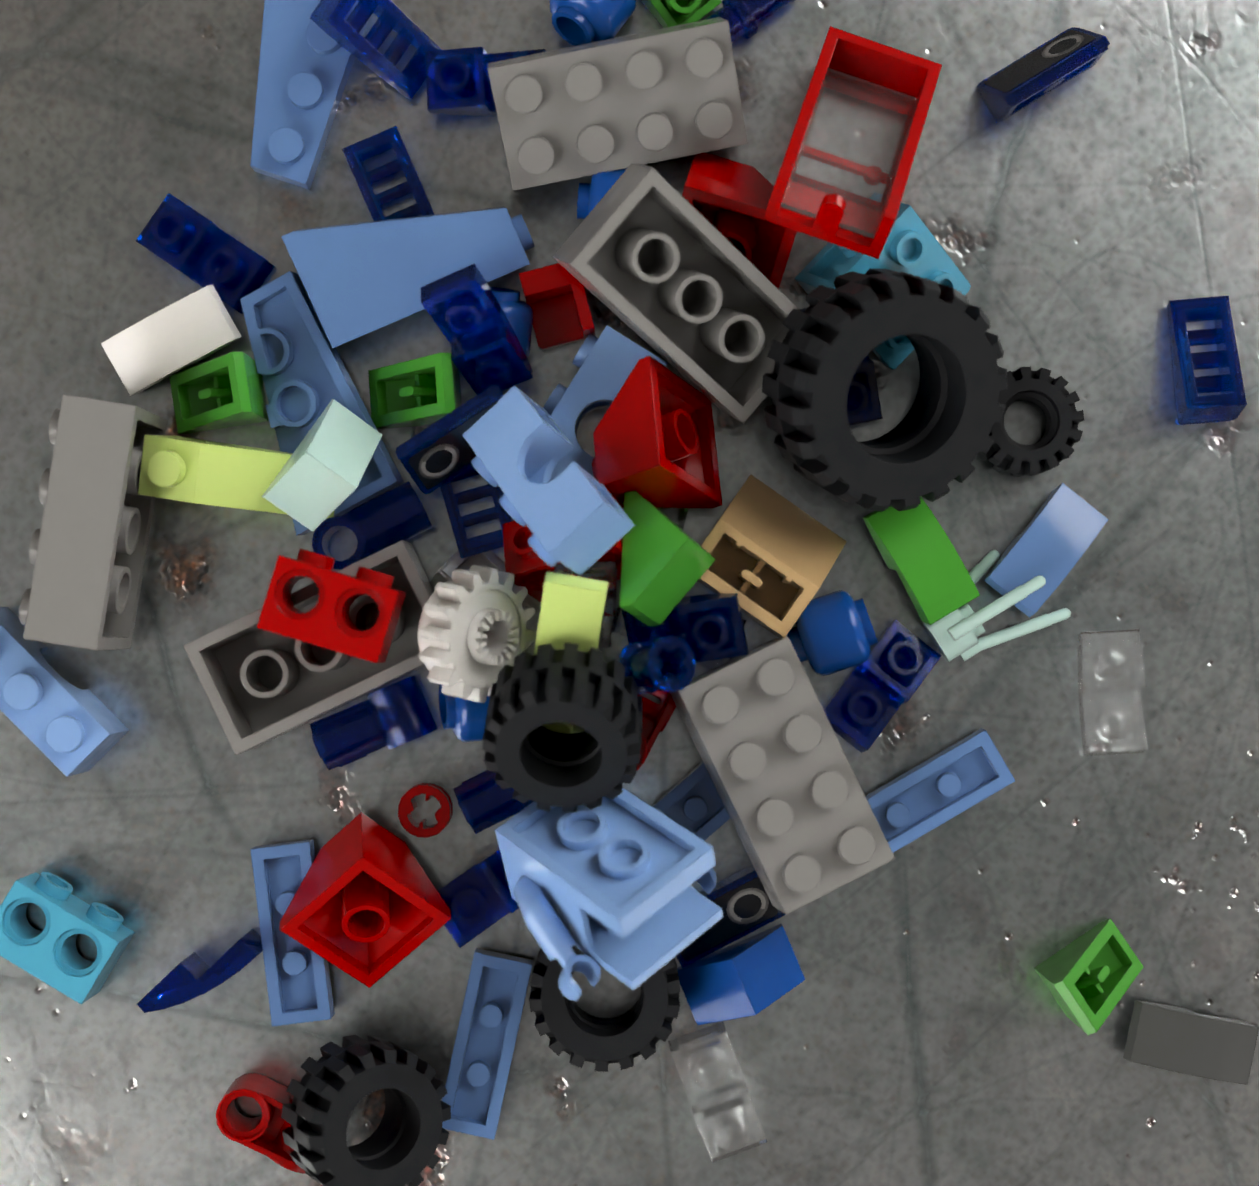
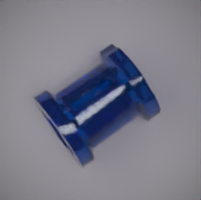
(659, 664)

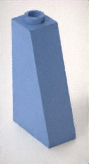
(375, 269)

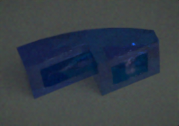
(195, 977)

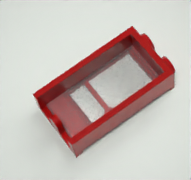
(854, 143)

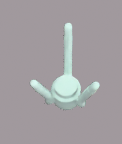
(958, 631)

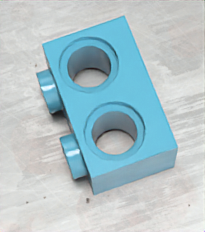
(53, 952)

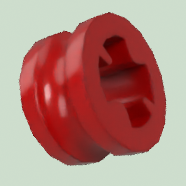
(409, 804)

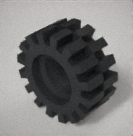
(1060, 430)

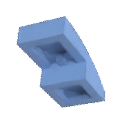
(1047, 547)

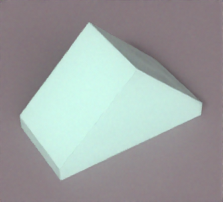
(324, 466)

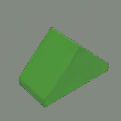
(414, 391)
(219, 394)
(657, 562)
(1091, 975)

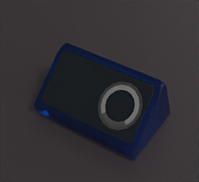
(1041, 71)
(440, 449)
(744, 911)

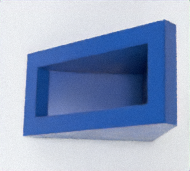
(741, 977)

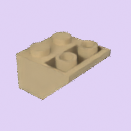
(769, 556)

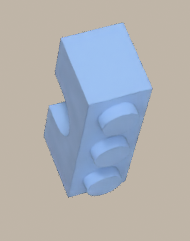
(602, 372)
(569, 516)
(55, 715)

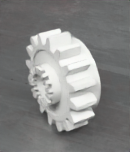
(473, 631)

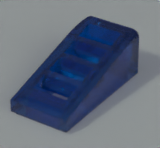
(330, 18)
(372, 146)
(1208, 408)
(452, 500)

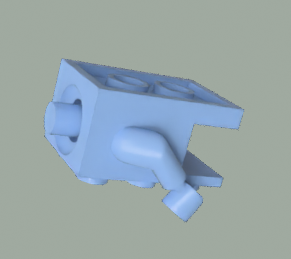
(609, 886)

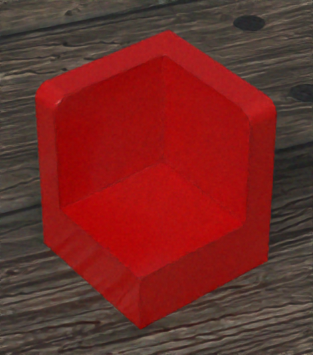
(558, 306)

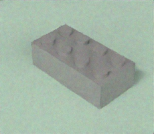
(618, 103)
(680, 288)
(91, 527)
(275, 683)
(782, 775)

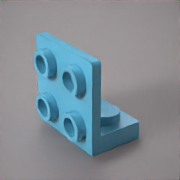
(907, 250)

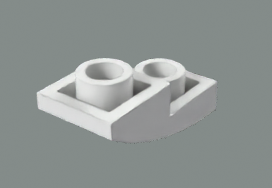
(171, 339)

